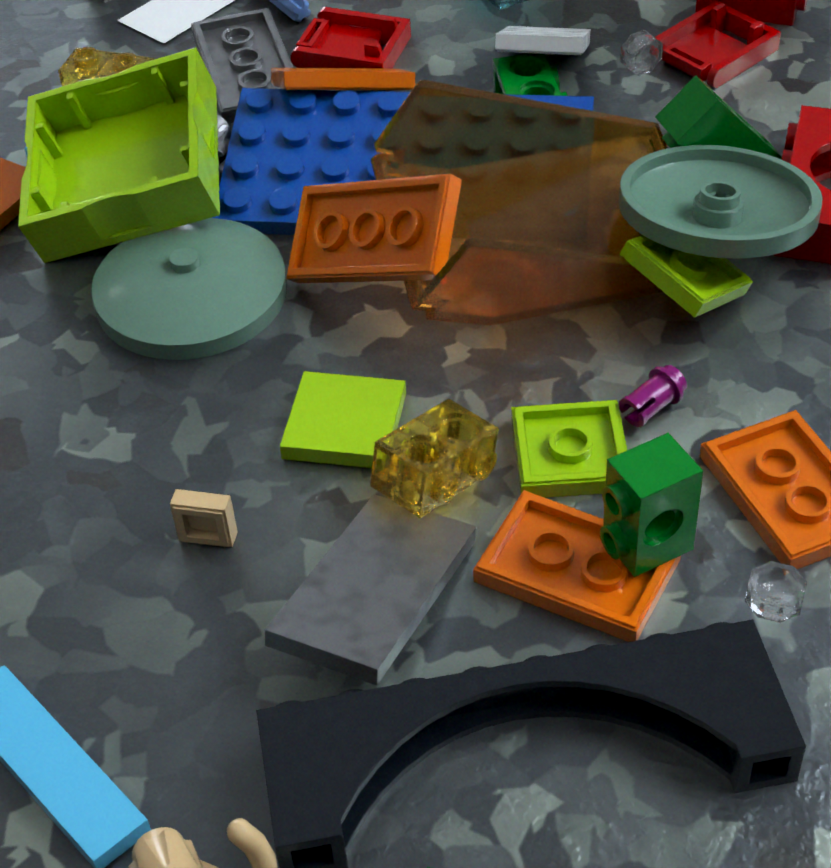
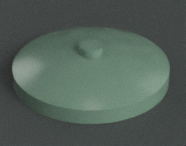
(720, 201)
(190, 289)

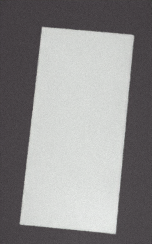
(169, 18)

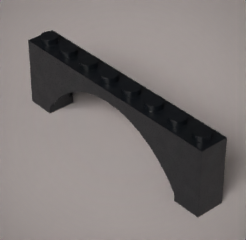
(693, 688)

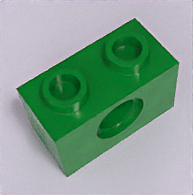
(650, 504)

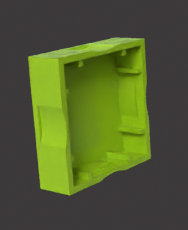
(120, 157)

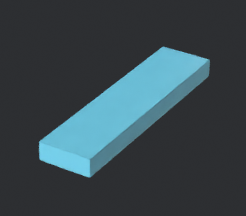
(64, 778)

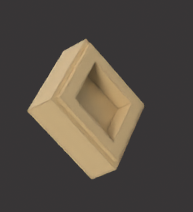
(204, 518)

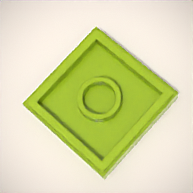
(687, 278)
(341, 418)
(566, 446)

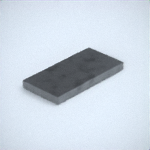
(240, 54)
(371, 590)

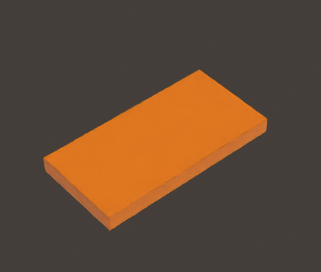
(374, 230)

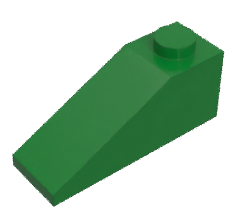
(704, 118)

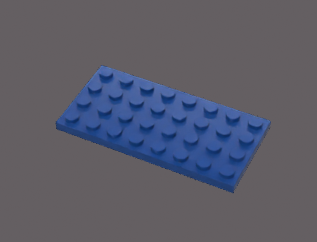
(307, 140)

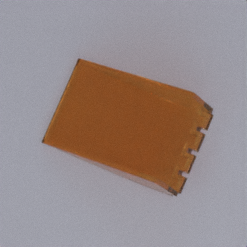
(534, 203)

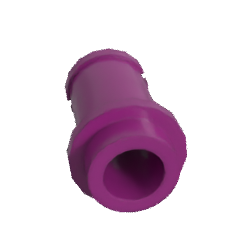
(663, 387)

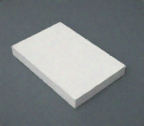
(542, 40)

